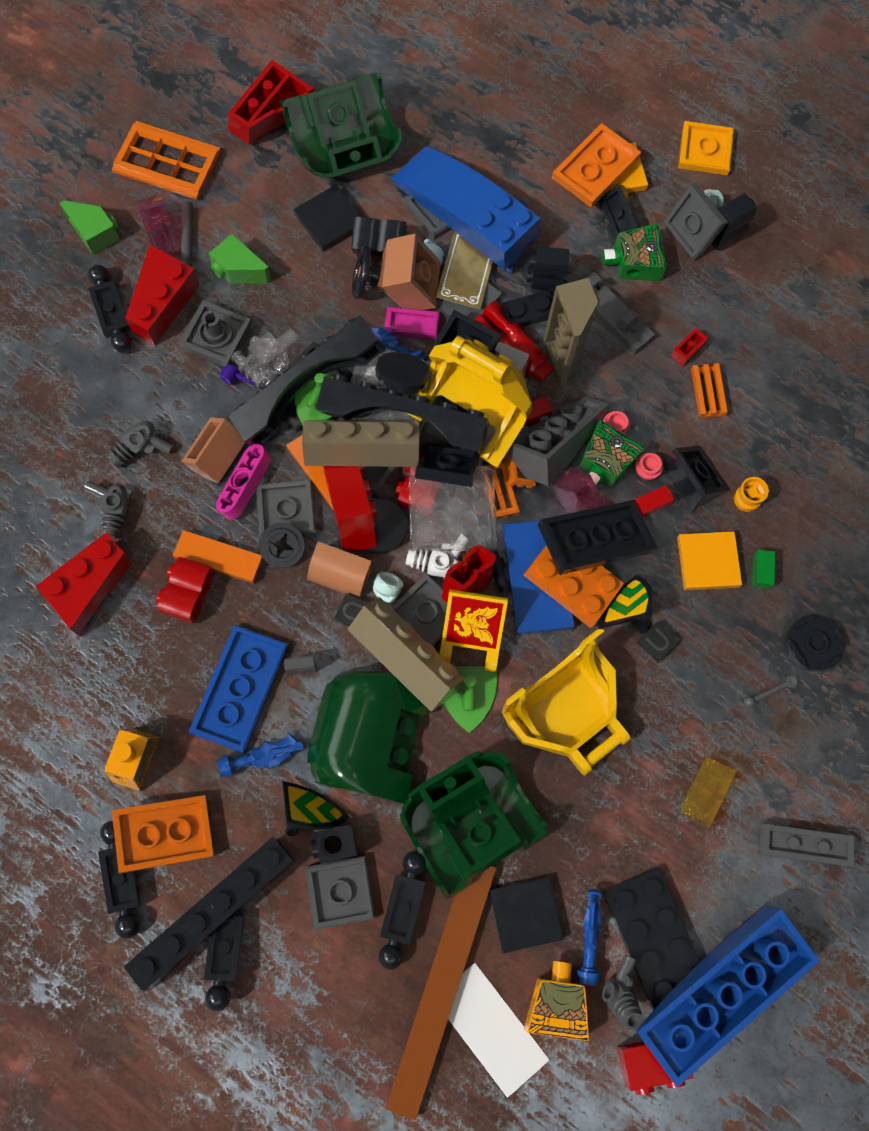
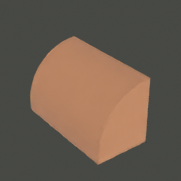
(214, 449)
(339, 570)

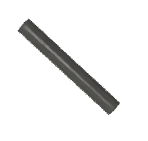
(186, 233)

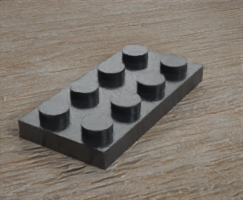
(596, 536)
(652, 933)

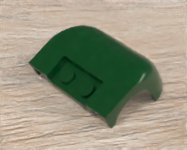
(342, 127)
(365, 735)
(470, 819)

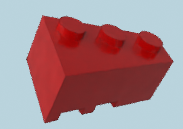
(259, 107)
(159, 294)
(351, 506)
(84, 582)

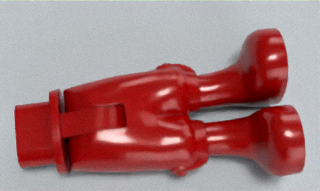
(516, 338)

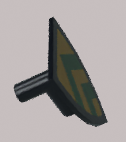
(630, 604)
(309, 809)

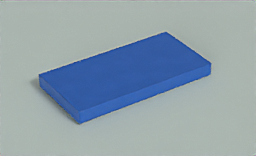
(532, 607)
(238, 689)

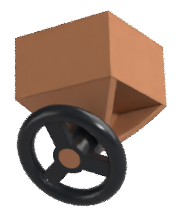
(405, 273)

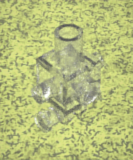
(266, 356)

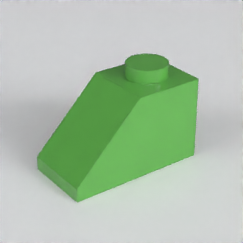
(92, 225)
(238, 263)

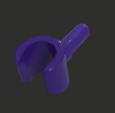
(229, 374)

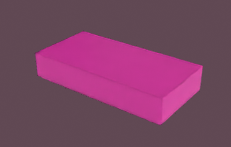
(413, 322)

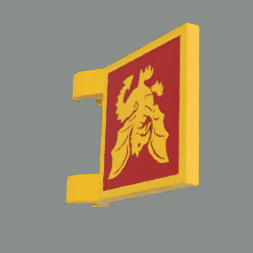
(474, 623)

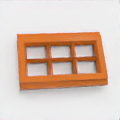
(173, 140)

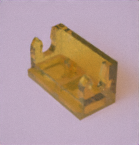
(707, 792)

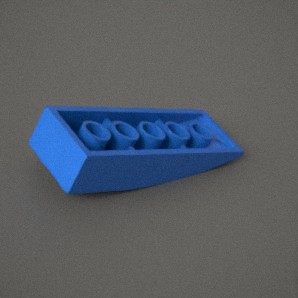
(470, 205)
(726, 992)

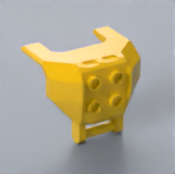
(481, 382)
(570, 707)

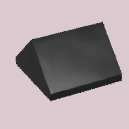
(468, 329)
(694, 476)

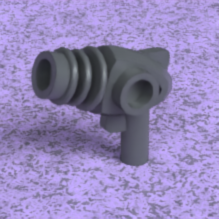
(137, 439)
(112, 504)
(621, 998)

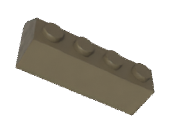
(569, 325)
(360, 443)
(406, 654)

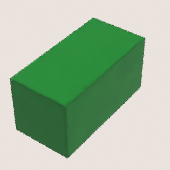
(763, 569)

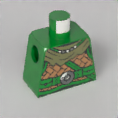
(637, 254)
(609, 454)

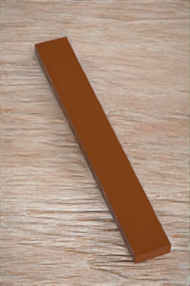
(438, 997)

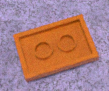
(596, 165)
(581, 592)
(162, 834)

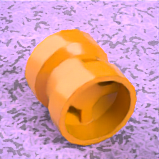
(755, 489)

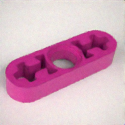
(257, 460)

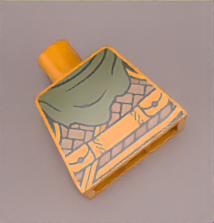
(131, 758)
(558, 1006)

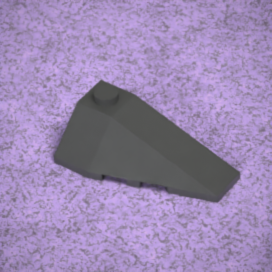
(550, 446)

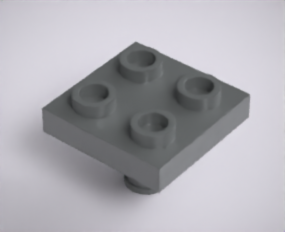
(215, 333)

